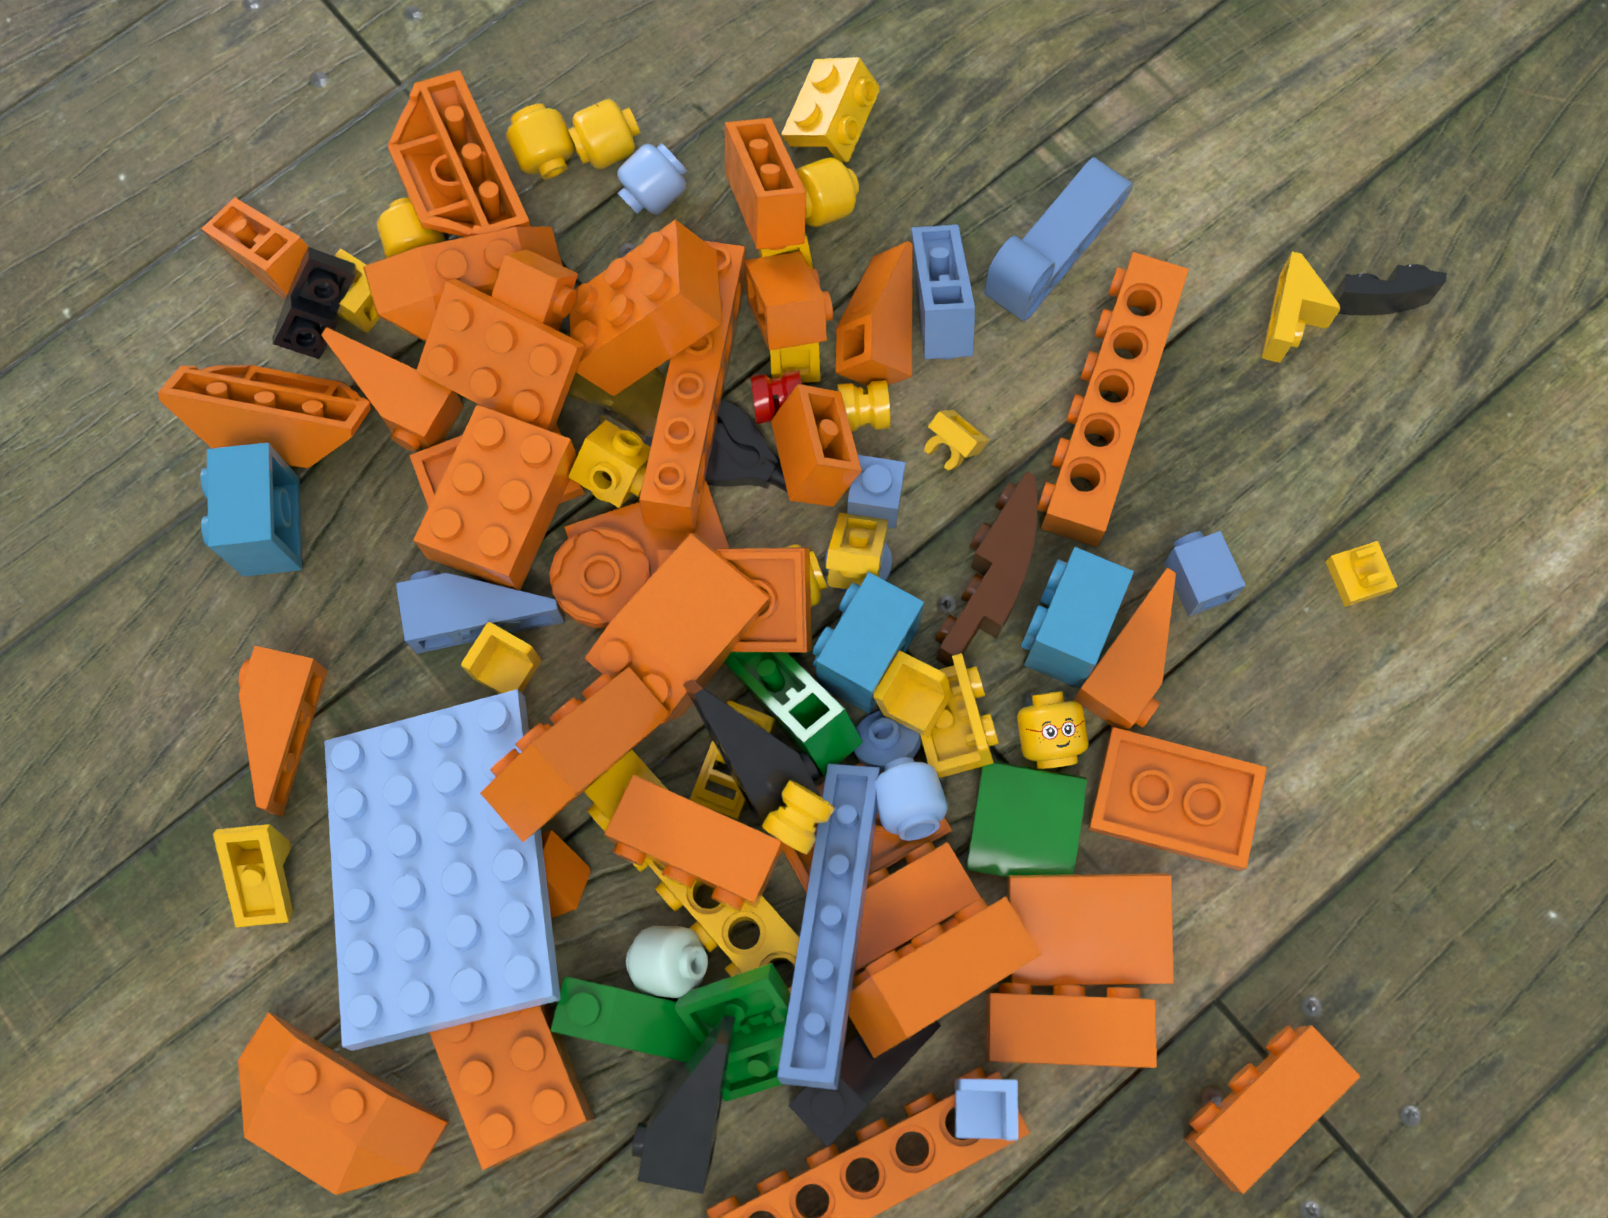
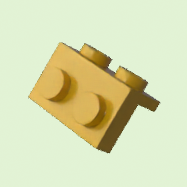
(832, 106)
(961, 734)

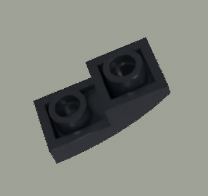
(1404, 290)
(313, 302)

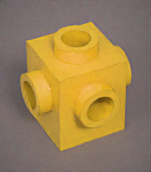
(611, 464)

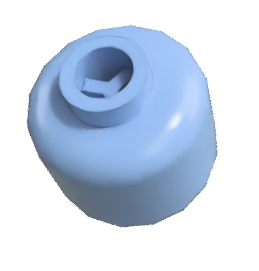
(651, 179)
(910, 799)

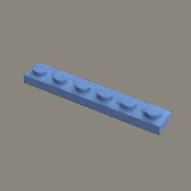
(830, 931)

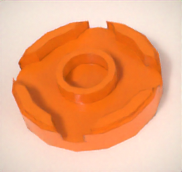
(597, 575)

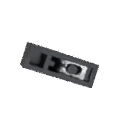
(753, 755)
(860, 1081)
(684, 1123)

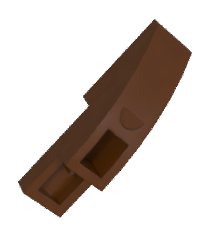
(1003, 559)

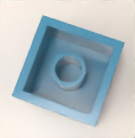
(252, 509)
(1080, 613)
(869, 633)

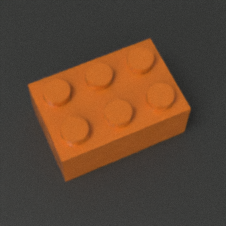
(646, 308)
(496, 498)
(573, 753)
(938, 973)
(512, 1082)

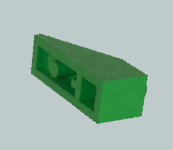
(798, 704)
(622, 1020)

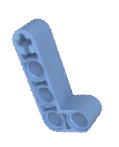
(1032, 267)

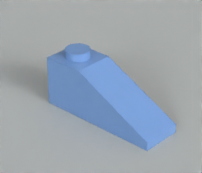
(943, 292)
(454, 610)

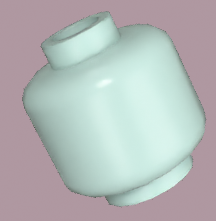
(666, 961)

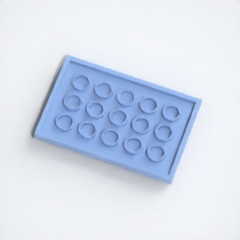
(430, 885)

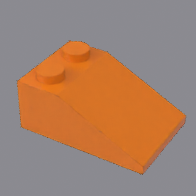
(680, 624)

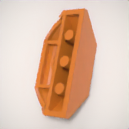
(452, 162)
(411, 283)
(256, 405)
(329, 1113)

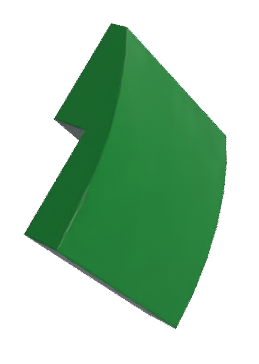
(1026, 821)
(760, 1012)

